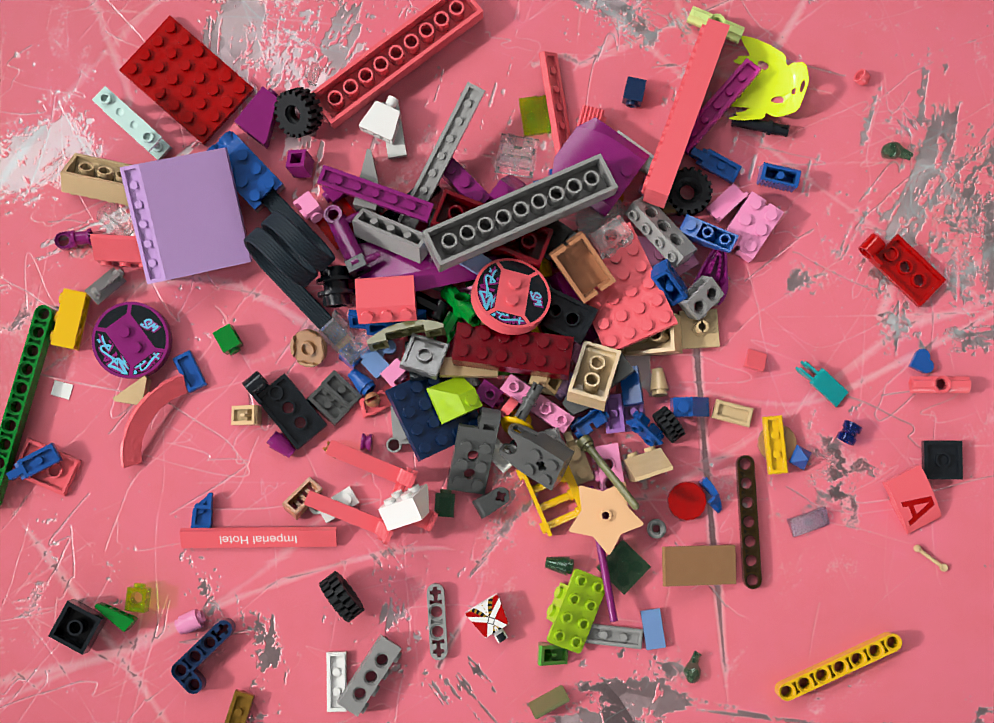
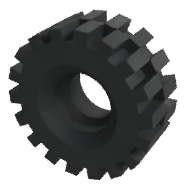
(308, 110)
(701, 188)
(341, 596)

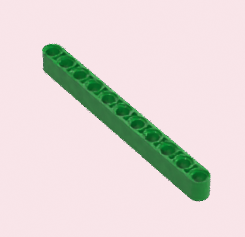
(24, 398)

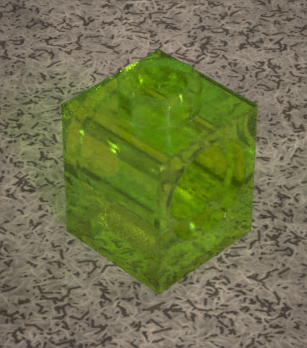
(134, 606)

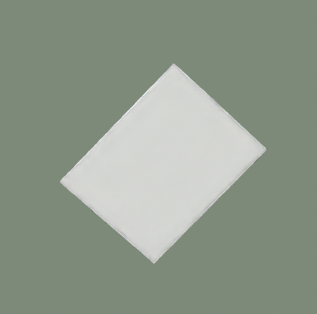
(61, 389)

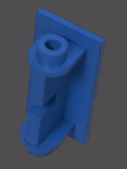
(582, 424)
(651, 435)

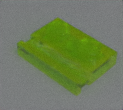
(534, 115)

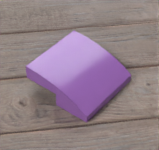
(620, 414)

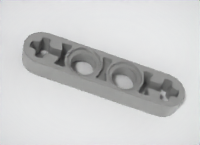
(437, 621)

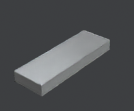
(615, 636)

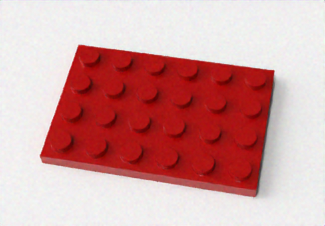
(186, 80)

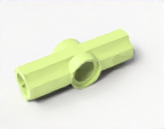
(698, 17)

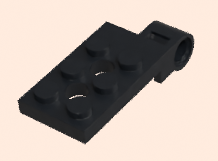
(569, 306)
(272, 400)

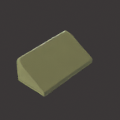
(549, 702)

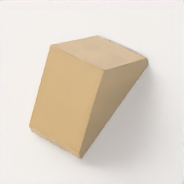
(134, 392)
(246, 415)

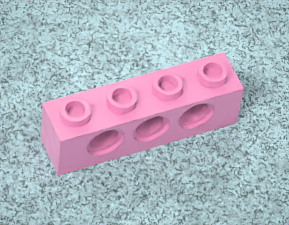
(544, 410)
(612, 453)

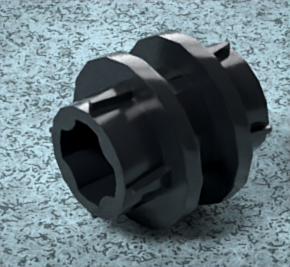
(336, 287)

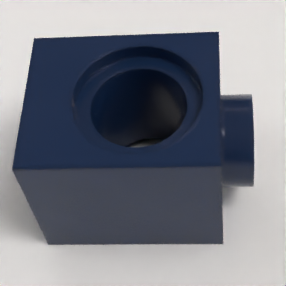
(634, 92)

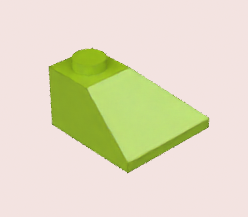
(454, 399)

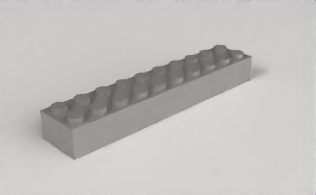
(519, 212)

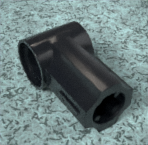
(434, 308)

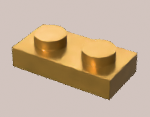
(239, 707)

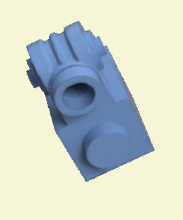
(375, 360)

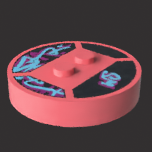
(510, 296)

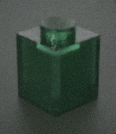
(445, 503)

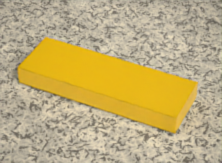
(775, 444)

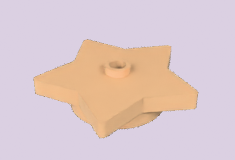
(590, 518)

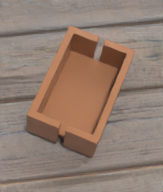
(582, 267)

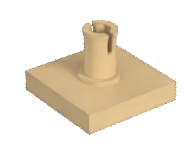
(700, 333)

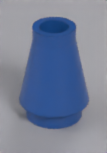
(361, 382)

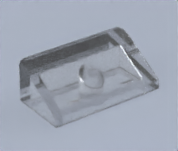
(115, 219)
(355, 348)

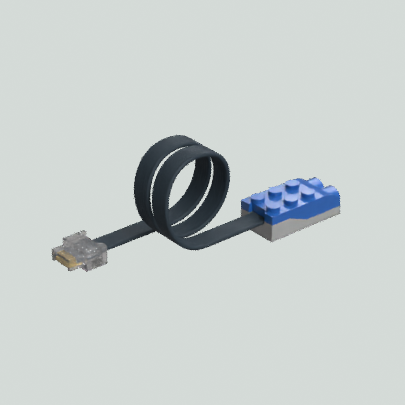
(285, 242)

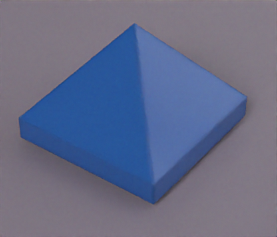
(800, 457)

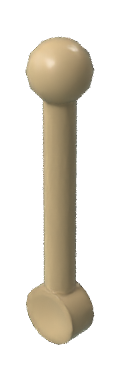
(943, 567)

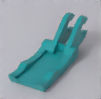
(824, 383)

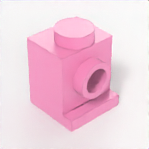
(309, 207)
(394, 374)

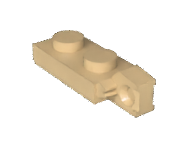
(579, 464)

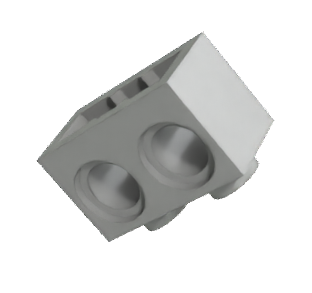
(698, 294)

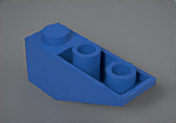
(708, 234)

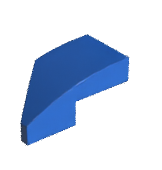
(714, 501)
(203, 513)

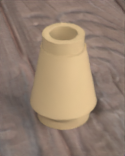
(658, 383)

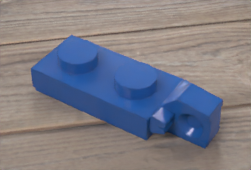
(716, 164)
(35, 462)

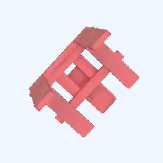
(357, 517)

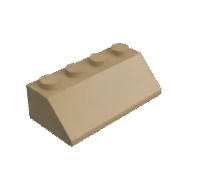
(94, 178)

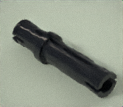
(767, 127)

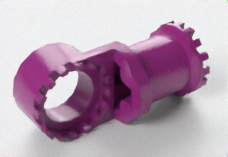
(75, 238)

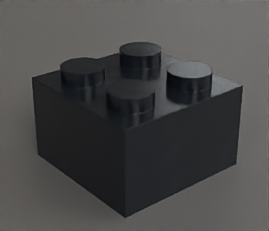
(77, 626)

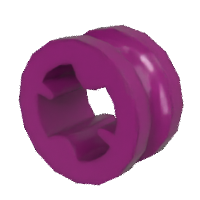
(366, 442)

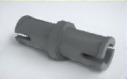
(529, 401)

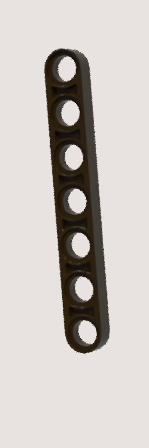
(747, 531)

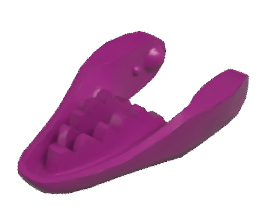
(716, 267)

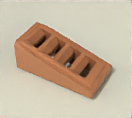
(292, 499)

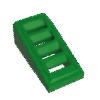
(118, 617)

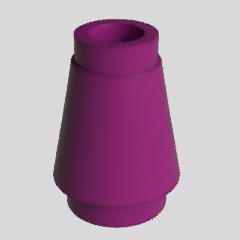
(280, 444)

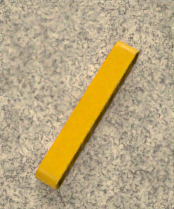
(847, 665)

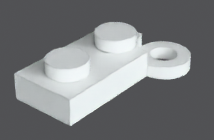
(345, 496)

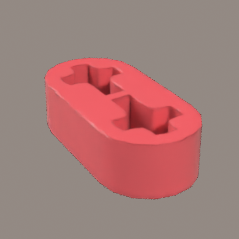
(509, 406)

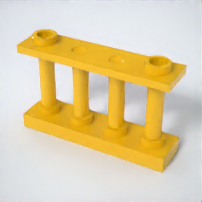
(571, 494)

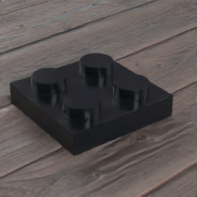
(942, 459)

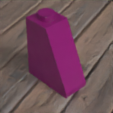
(259, 116)
(506, 185)

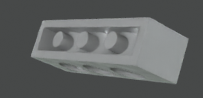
(661, 232)
(359, 705)

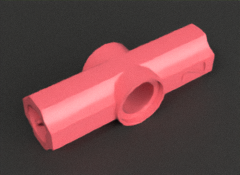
(928, 384)

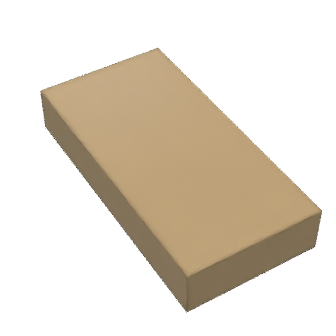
(732, 413)

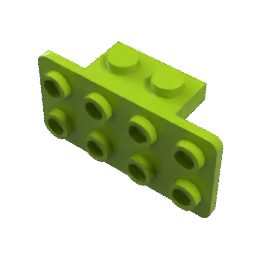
(574, 610)

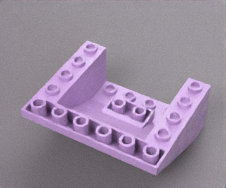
(186, 214)

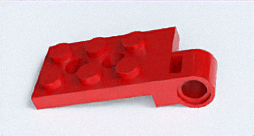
(888, 260)

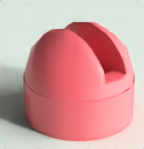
(862, 77)

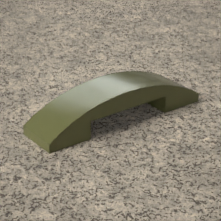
(381, 339)

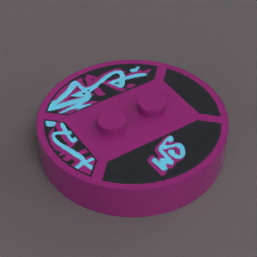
(131, 340)

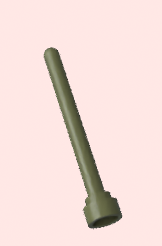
(586, 444)

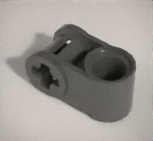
(488, 503)

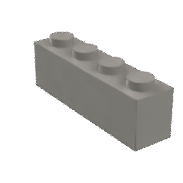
(390, 235)

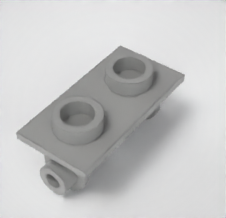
(106, 285)

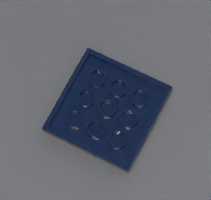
(420, 418)

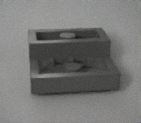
(334, 398)

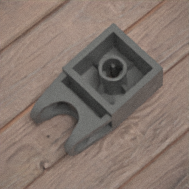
(537, 455)

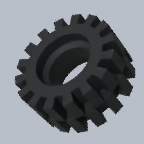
(668, 424)

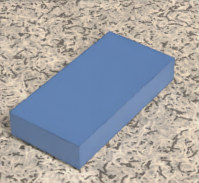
(653, 629)

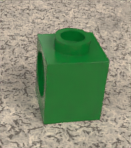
(228, 339)

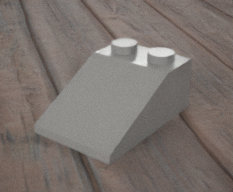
(369, 173)

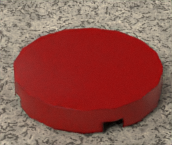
(686, 501)

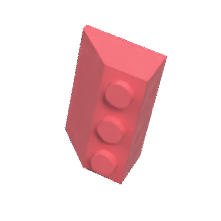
(115, 250)
(386, 299)

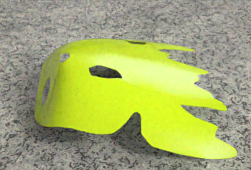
(770, 83)

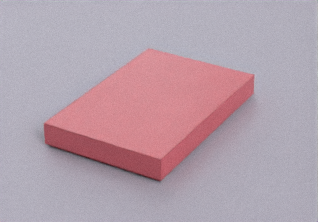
(58, 476)

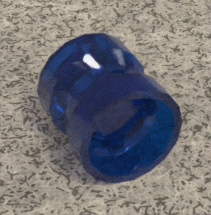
(849, 432)

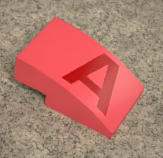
(912, 498)

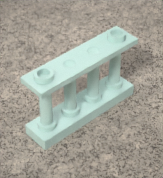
(132, 123)

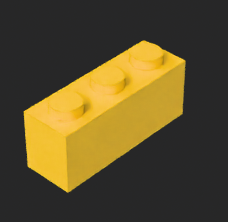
(70, 319)

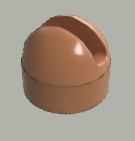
(374, 403)

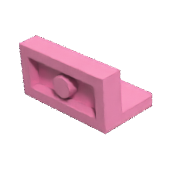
(726, 202)

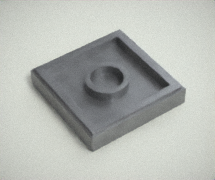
(424, 356)

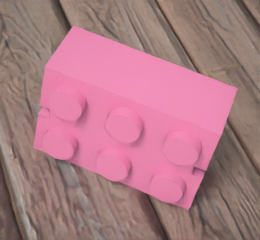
(753, 225)

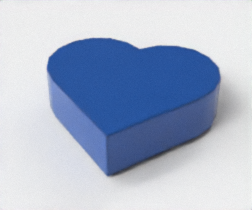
(921, 361)

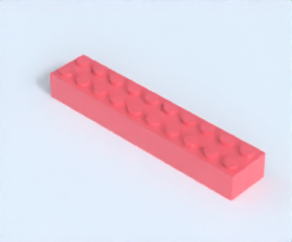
(395, 57)
(684, 113)

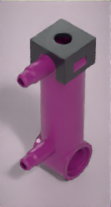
(354, 259)

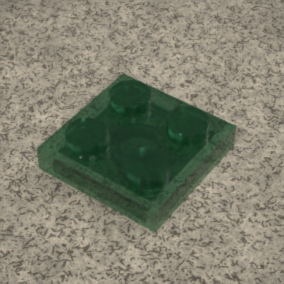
(625, 566)

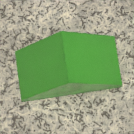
(551, 654)

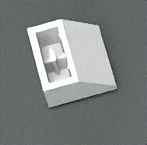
(405, 507)

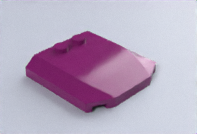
(619, 154)

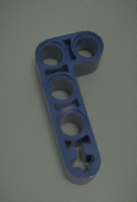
(205, 651)

